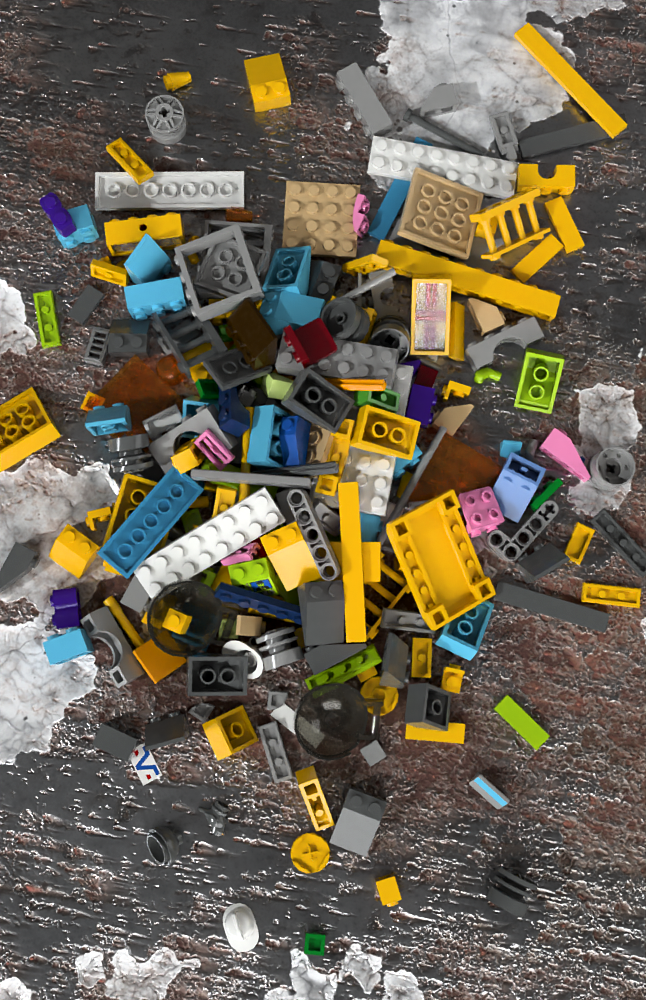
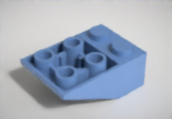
(516, 485)

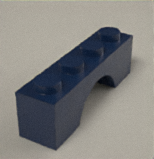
(232, 414)

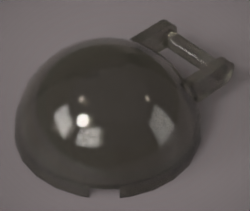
(198, 601)
(334, 720)

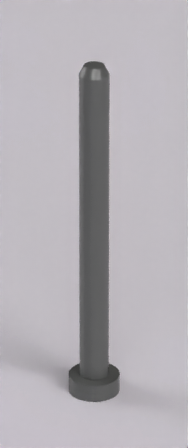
(441, 133)

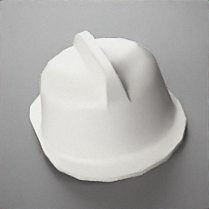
(255, 662)
(240, 927)

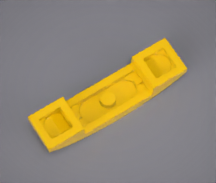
(339, 451)

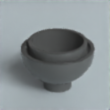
(164, 844)

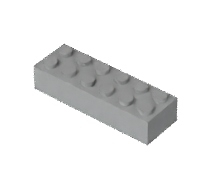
(350, 361)

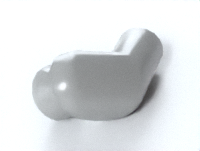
(530, 451)

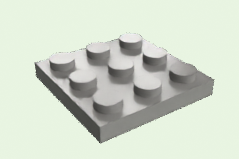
(225, 271)

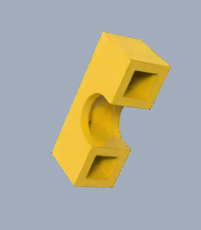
(562, 181)

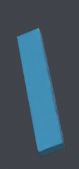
(391, 205)

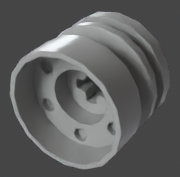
(170, 128)
(620, 464)
(279, 648)

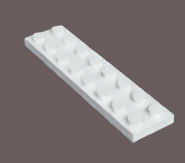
(481, 173)
(170, 191)
(210, 541)

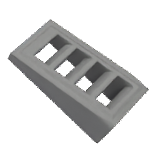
(88, 358)

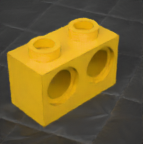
(188, 456)

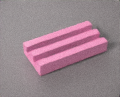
(220, 446)
(241, 555)

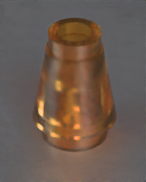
(238, 215)

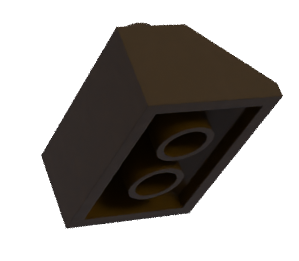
(252, 335)

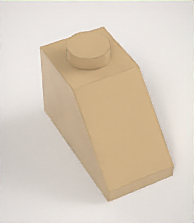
(486, 316)
(451, 418)
(250, 626)

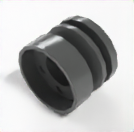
(399, 333)
(130, 453)
(511, 891)

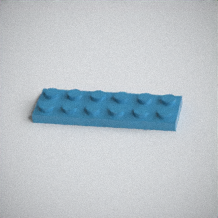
(150, 522)

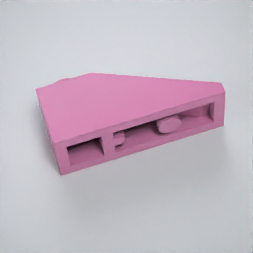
(562, 450)

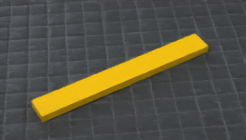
(570, 80)
(352, 562)

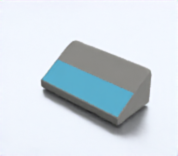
(489, 791)

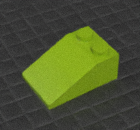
(539, 380)

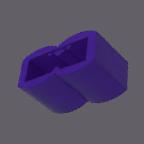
(58, 214)
(67, 608)

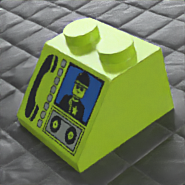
(255, 576)

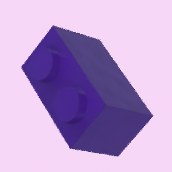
(420, 404)

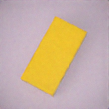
(578, 542)

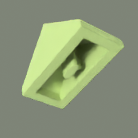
(275, 385)

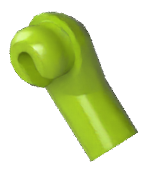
(486, 373)

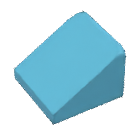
(509, 446)

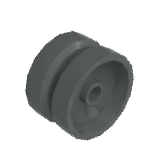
(345, 320)

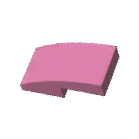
(360, 221)

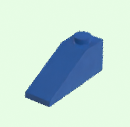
(294, 440)

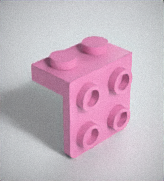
(480, 511)

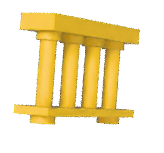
(498, 211)
(372, 631)

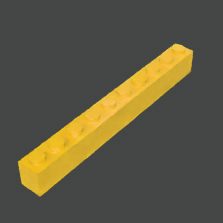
(472, 281)

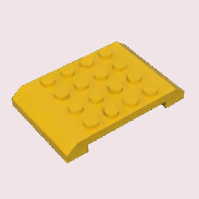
(439, 560)

